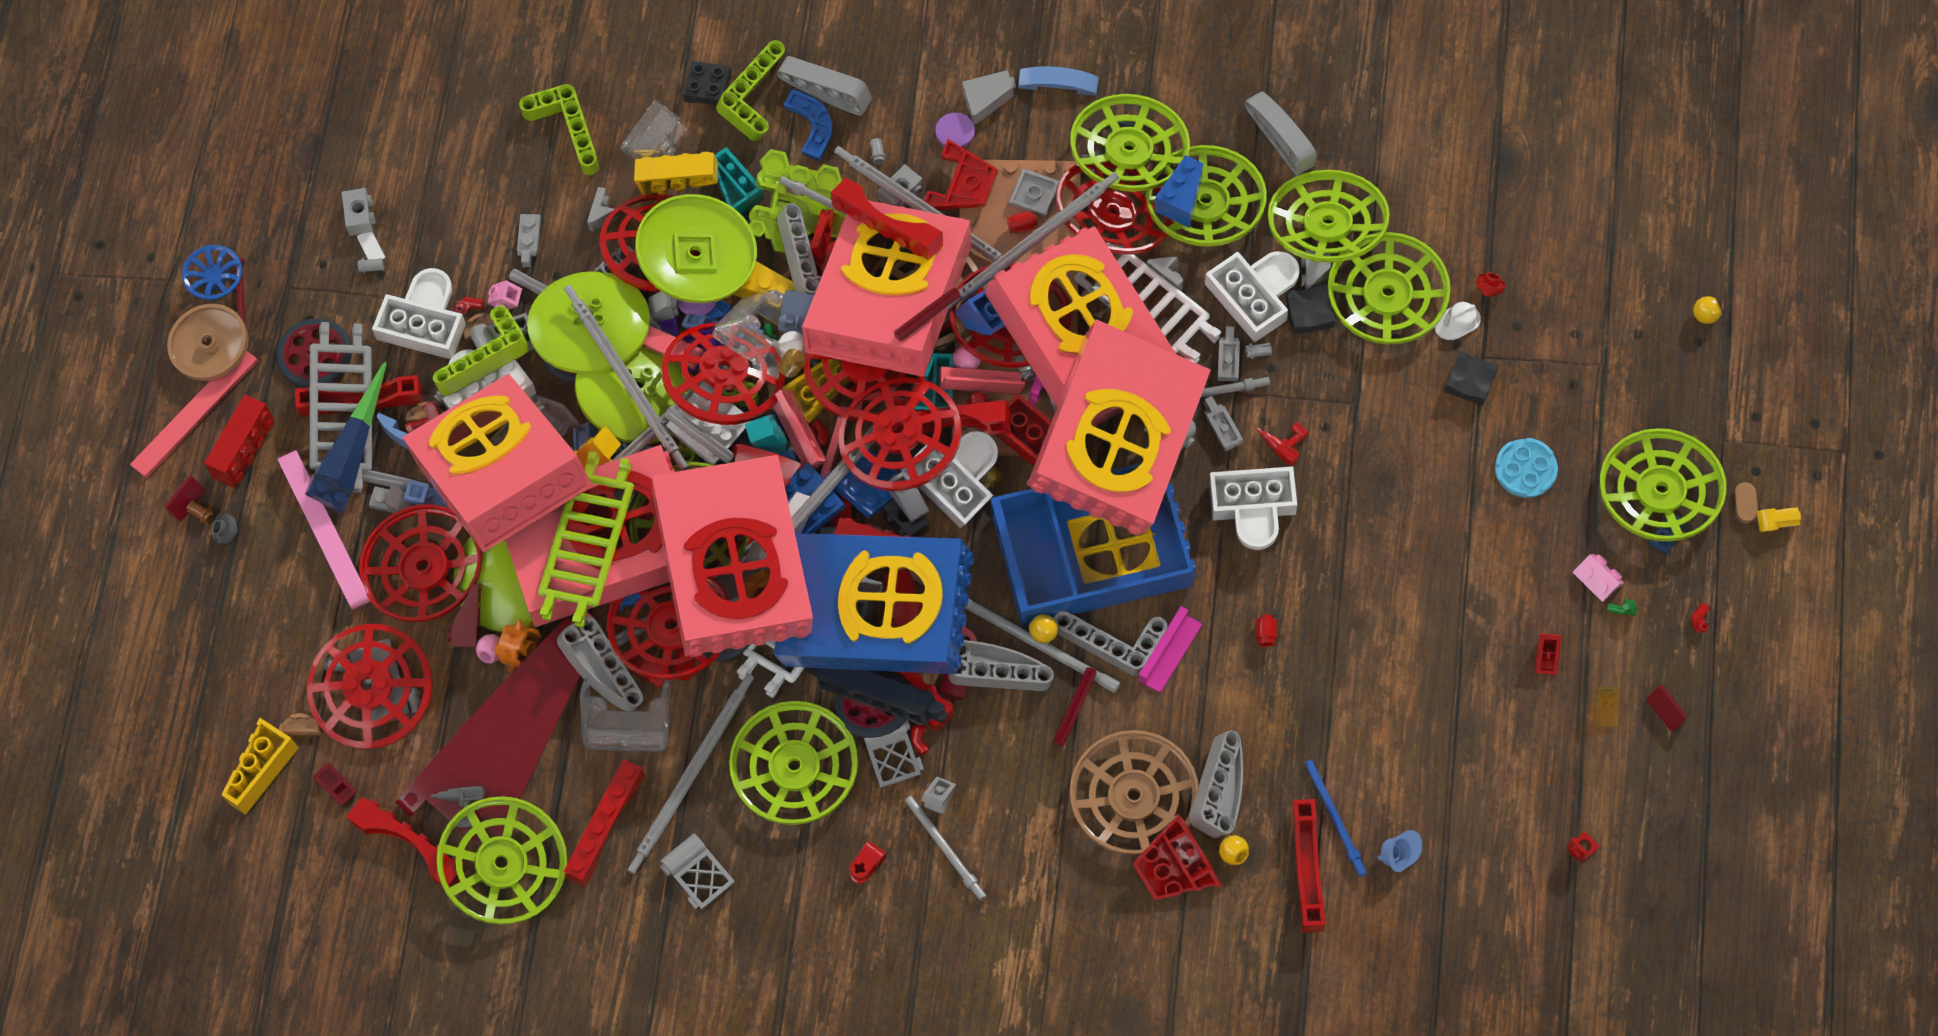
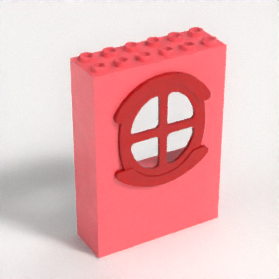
(727, 502)
(632, 567)

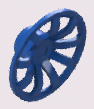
(213, 275)

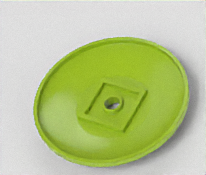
(702, 225)
(562, 336)
(609, 403)

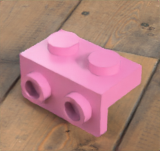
(1598, 576)

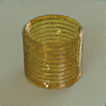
(791, 363)
(991, 478)

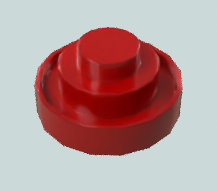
(1490, 284)

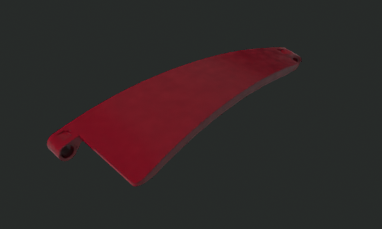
(502, 737)

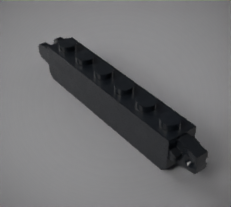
(881, 693)

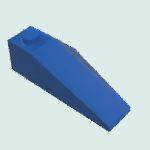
(980, 315)

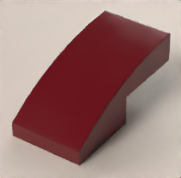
(334, 784)

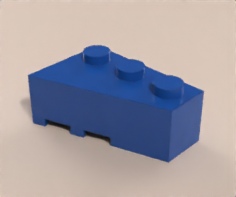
(1180, 192)

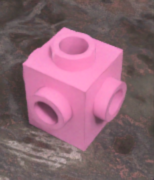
(504, 294)

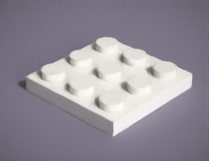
(723, 434)

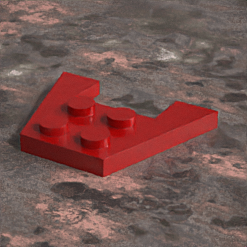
(970, 183)

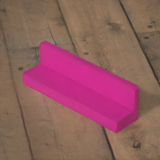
(1169, 651)

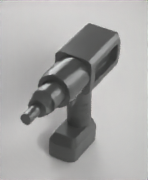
(464, 796)

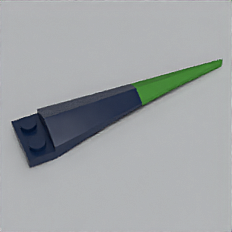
(339, 469)

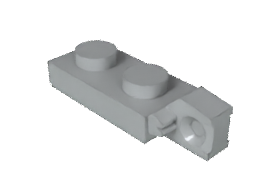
(528, 237)
(1228, 356)
(1222, 425)

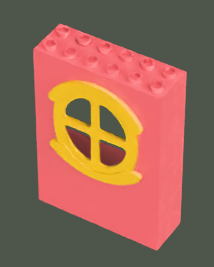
(1024, 308)
(857, 313)
(1142, 381)
(509, 482)

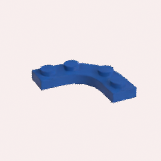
(818, 118)

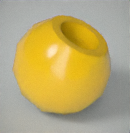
(1707, 310)
(1043, 628)
(1234, 850)

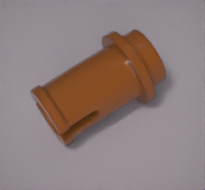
(205, 515)

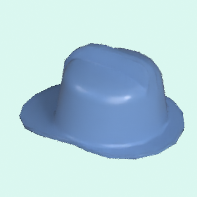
(1401, 850)

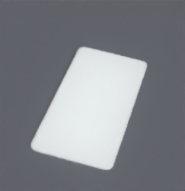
(370, 246)

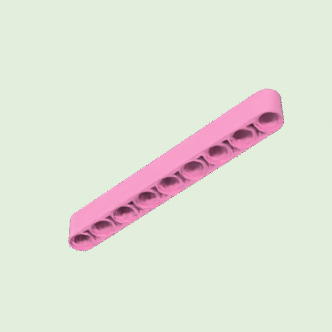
(324, 532)

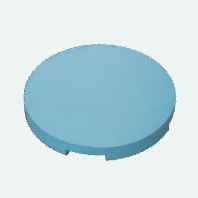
(1526, 467)

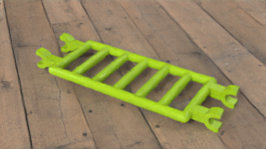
(561, 533)

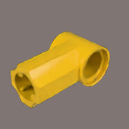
(1773, 519)

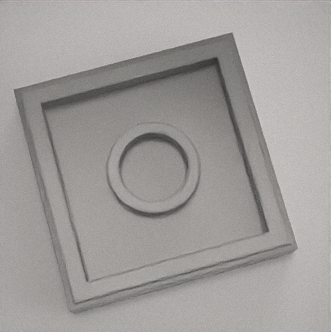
(1034, 193)

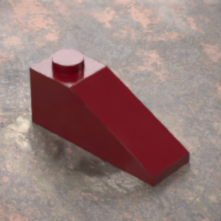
(466, 626)

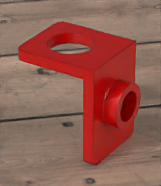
(1578, 851)

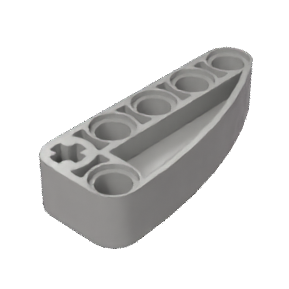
(826, 85)
(1282, 133)
(997, 659)
(591, 664)
(1222, 784)

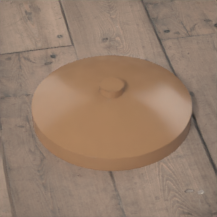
(207, 342)

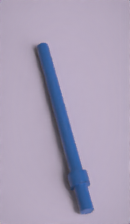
(1352, 854)

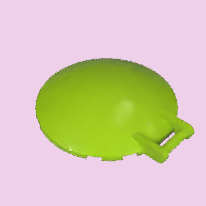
(501, 592)

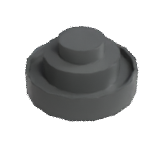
(224, 528)

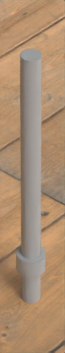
(799, 188)
(1248, 385)
(969, 879)

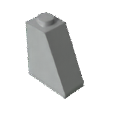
(987, 94)

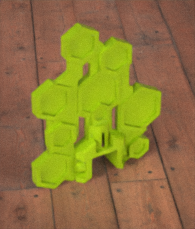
(823, 181)

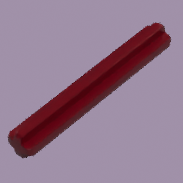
(926, 314)
(1075, 706)

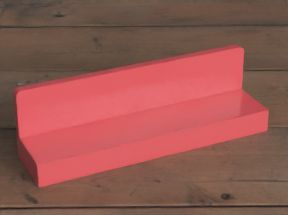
(981, 380)
(798, 429)

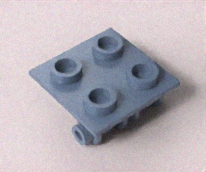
(794, 311)

